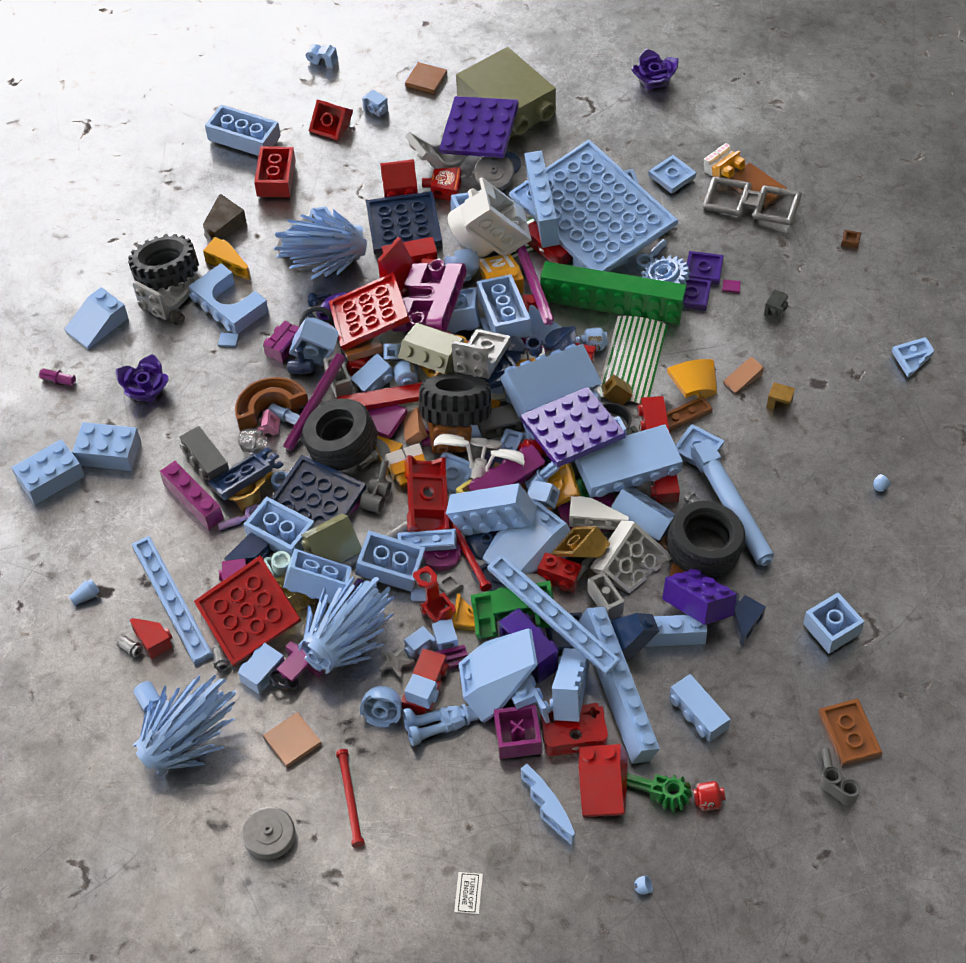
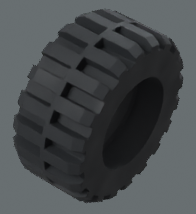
(455, 400)

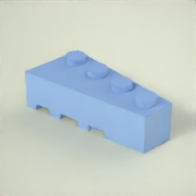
(569, 686)

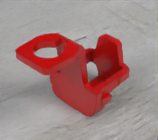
(434, 600)

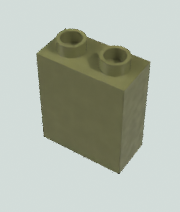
(510, 77)

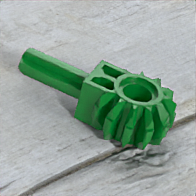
(660, 789)

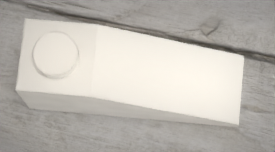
(590, 512)

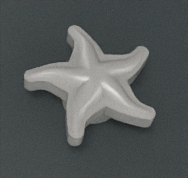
(395, 661)

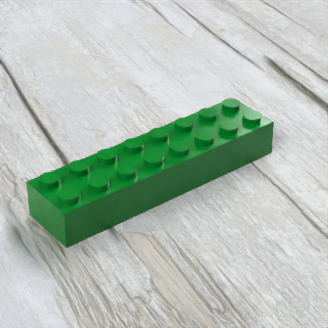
(613, 292)

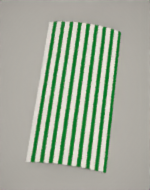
(634, 354)

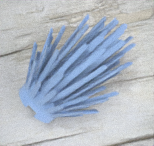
(331, 241)
(344, 634)
(168, 736)

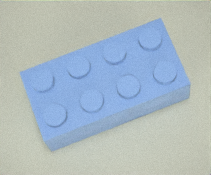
(241, 129)
(504, 306)
(491, 509)

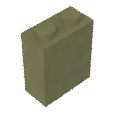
(332, 539)

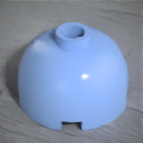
(467, 257)
(381, 706)

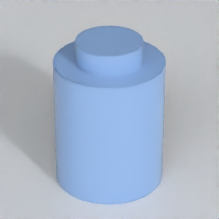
(144, 693)

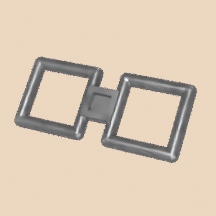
(752, 200)

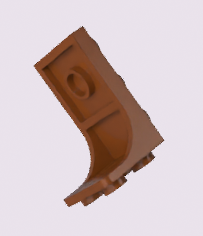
(436, 430)

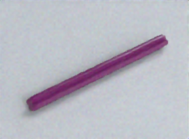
(535, 285)

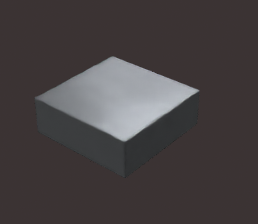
(450, 585)

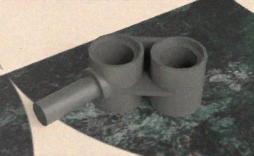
(377, 490)
(838, 787)

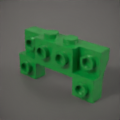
(498, 604)

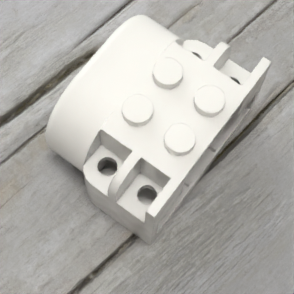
(488, 222)

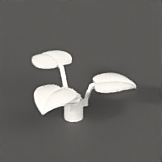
(479, 466)

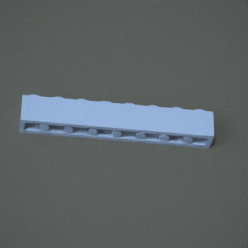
(622, 692)

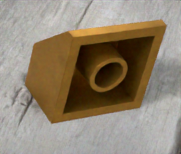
(582, 542)

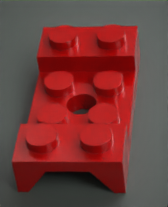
(426, 512)

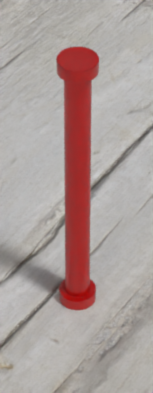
(484, 584)
(357, 840)

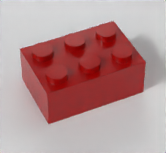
(275, 171)

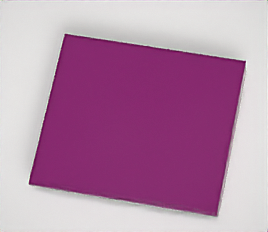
(731, 286)

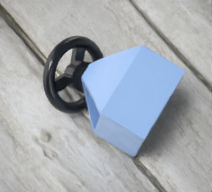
(315, 335)

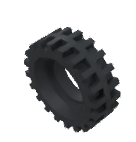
(159, 250)

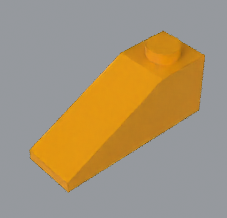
(221, 252)

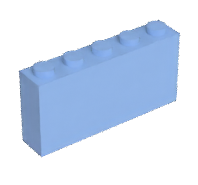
(542, 199)
(549, 378)
(630, 462)

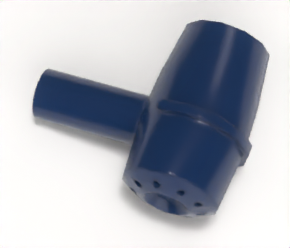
(300, 365)

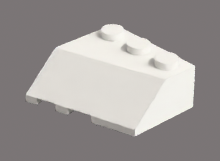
(630, 557)

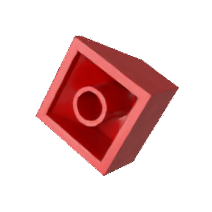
(330, 119)
(399, 178)

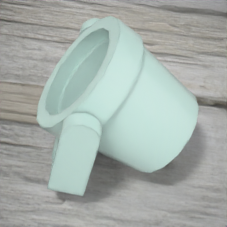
(279, 563)

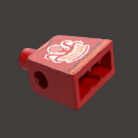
(444, 182)

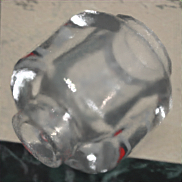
(252, 440)

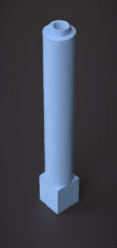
(708, 461)

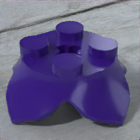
(654, 71)
(144, 381)

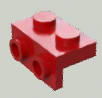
(560, 572)

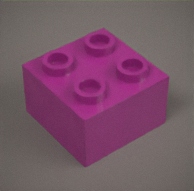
(517, 731)

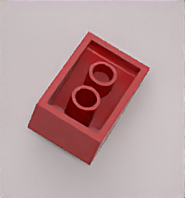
(396, 260)
(603, 780)

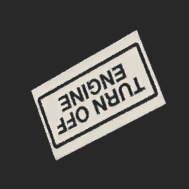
(468, 893)

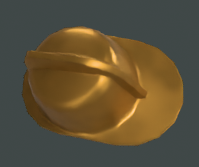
(249, 495)

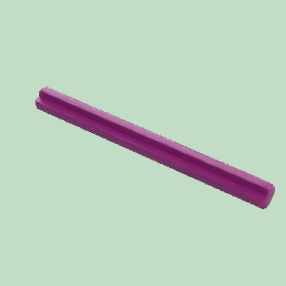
(314, 400)

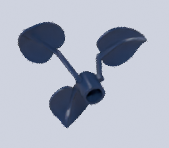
(556, 339)

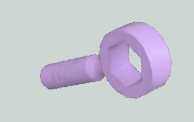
(237, 520)

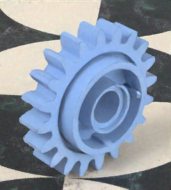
(667, 270)

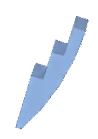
(550, 807)

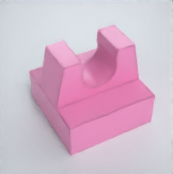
(269, 423)

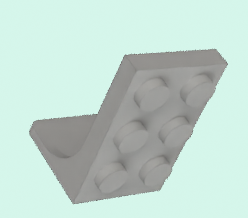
(431, 153)
(162, 301)
(480, 354)

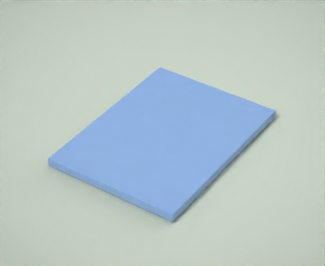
(599, 209)

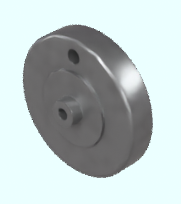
(494, 170)
(268, 833)

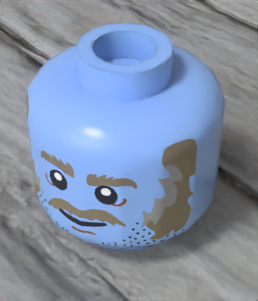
(595, 337)
(406, 373)

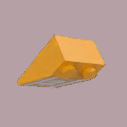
(501, 266)

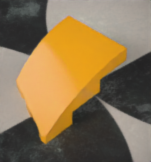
(694, 377)

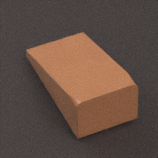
(744, 375)
(414, 427)

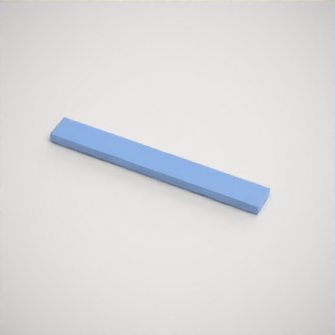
(172, 600)
(554, 614)

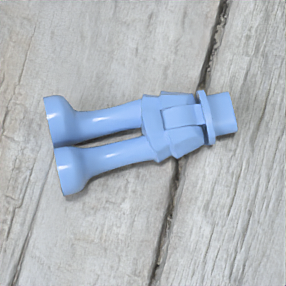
(451, 720)

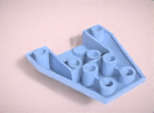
(528, 544)
(496, 671)

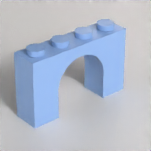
(233, 316)

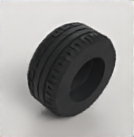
(331, 418)

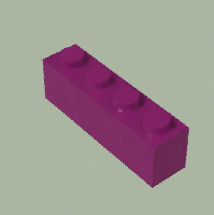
(510, 471)
(192, 495)

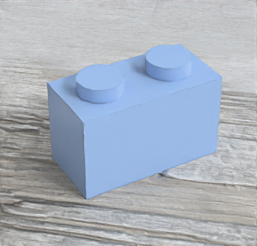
(373, 374)
(258, 669)

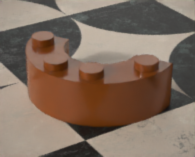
(263, 394)

